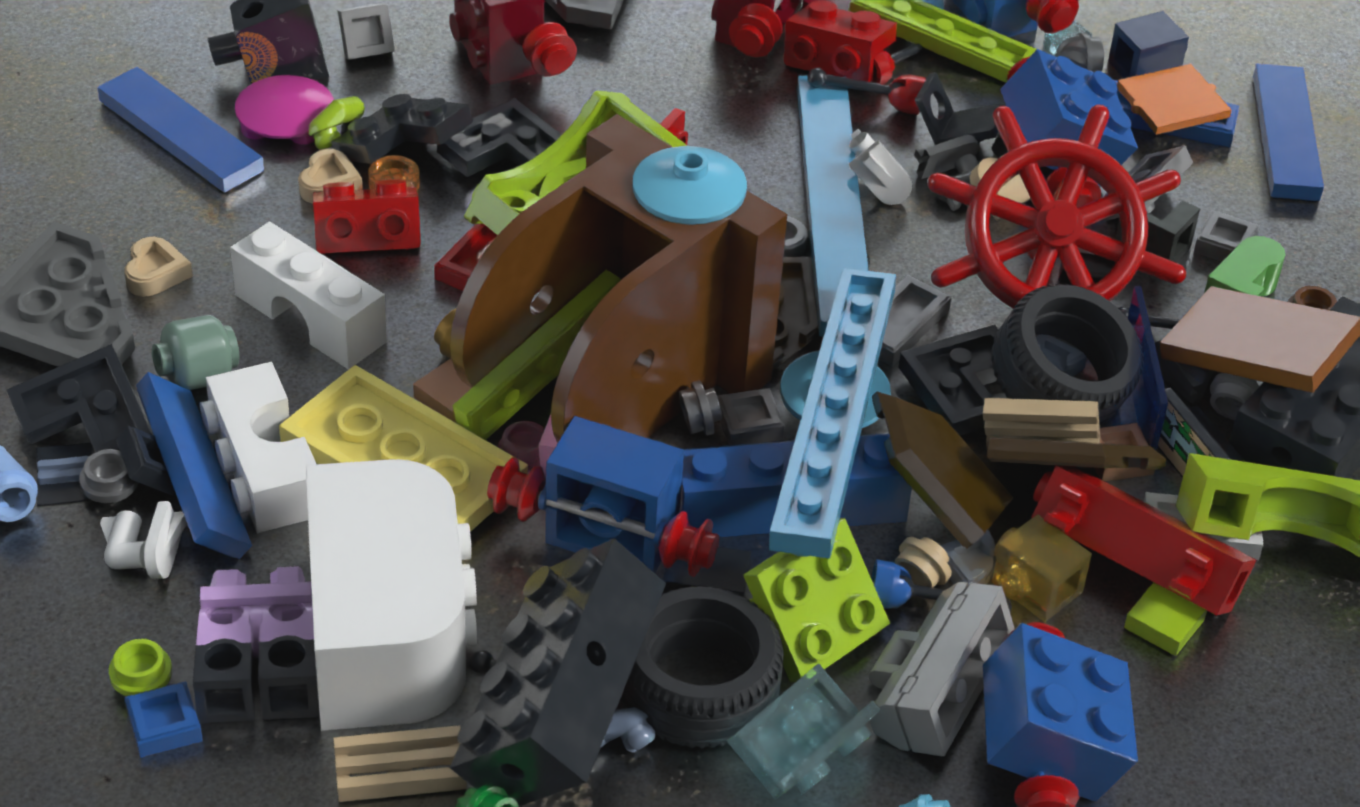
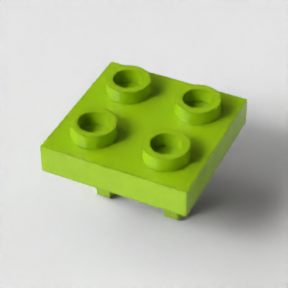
(818, 603)

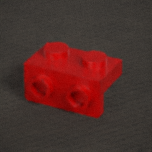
(836, 40)
(366, 218)

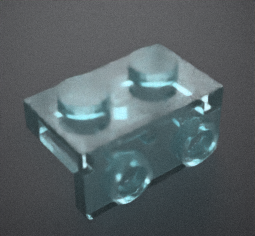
(799, 731)

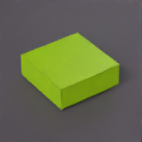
(1165, 618)

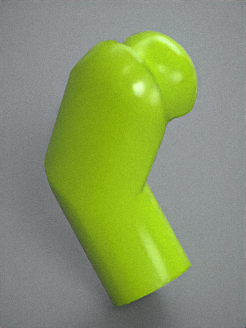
(336, 113)

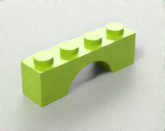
(1248, 498)

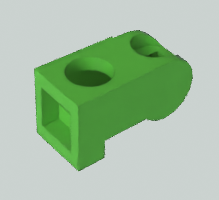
(1250, 267)

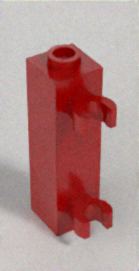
(1142, 538)

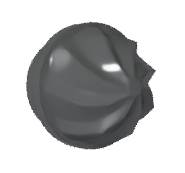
(1083, 51)

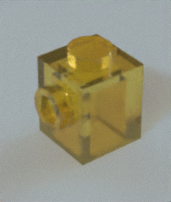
(1040, 567)

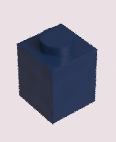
(1147, 45)

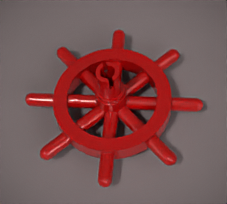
(1057, 225)

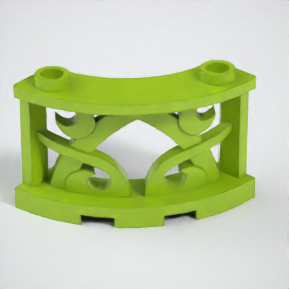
(508, 193)

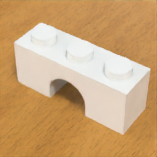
(340, 309)
(268, 474)

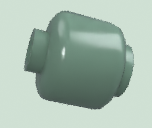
(195, 350)

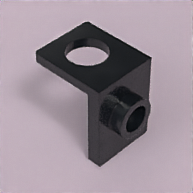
(953, 124)

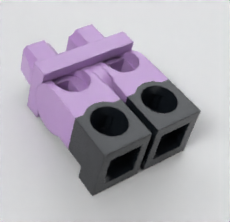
(249, 624)

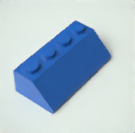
(743, 483)

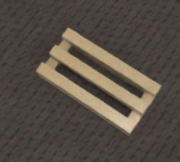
(1041, 419)
(398, 755)

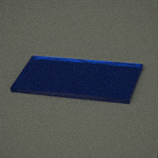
(1150, 394)

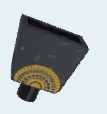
(272, 40)

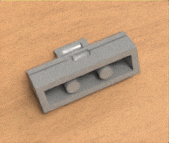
(938, 672)

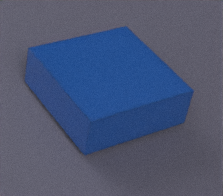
(163, 719)

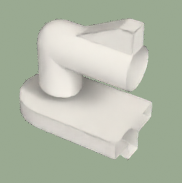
(879, 169)
(155, 553)

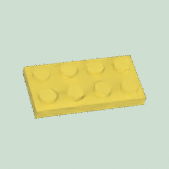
(373, 421)

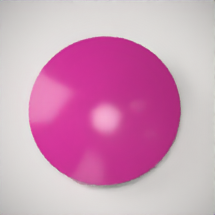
(281, 107)

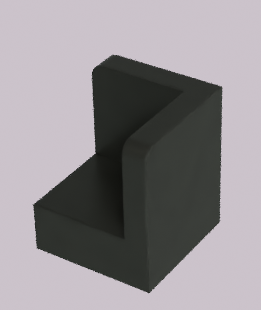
(1173, 234)

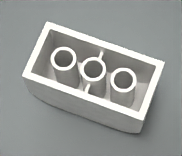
(387, 592)

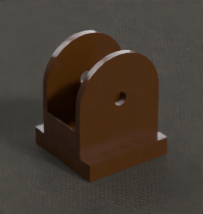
(686, 303)

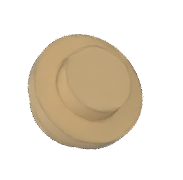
(924, 561)

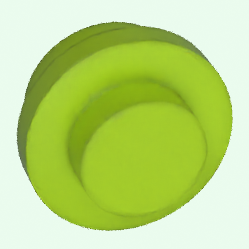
(139, 667)

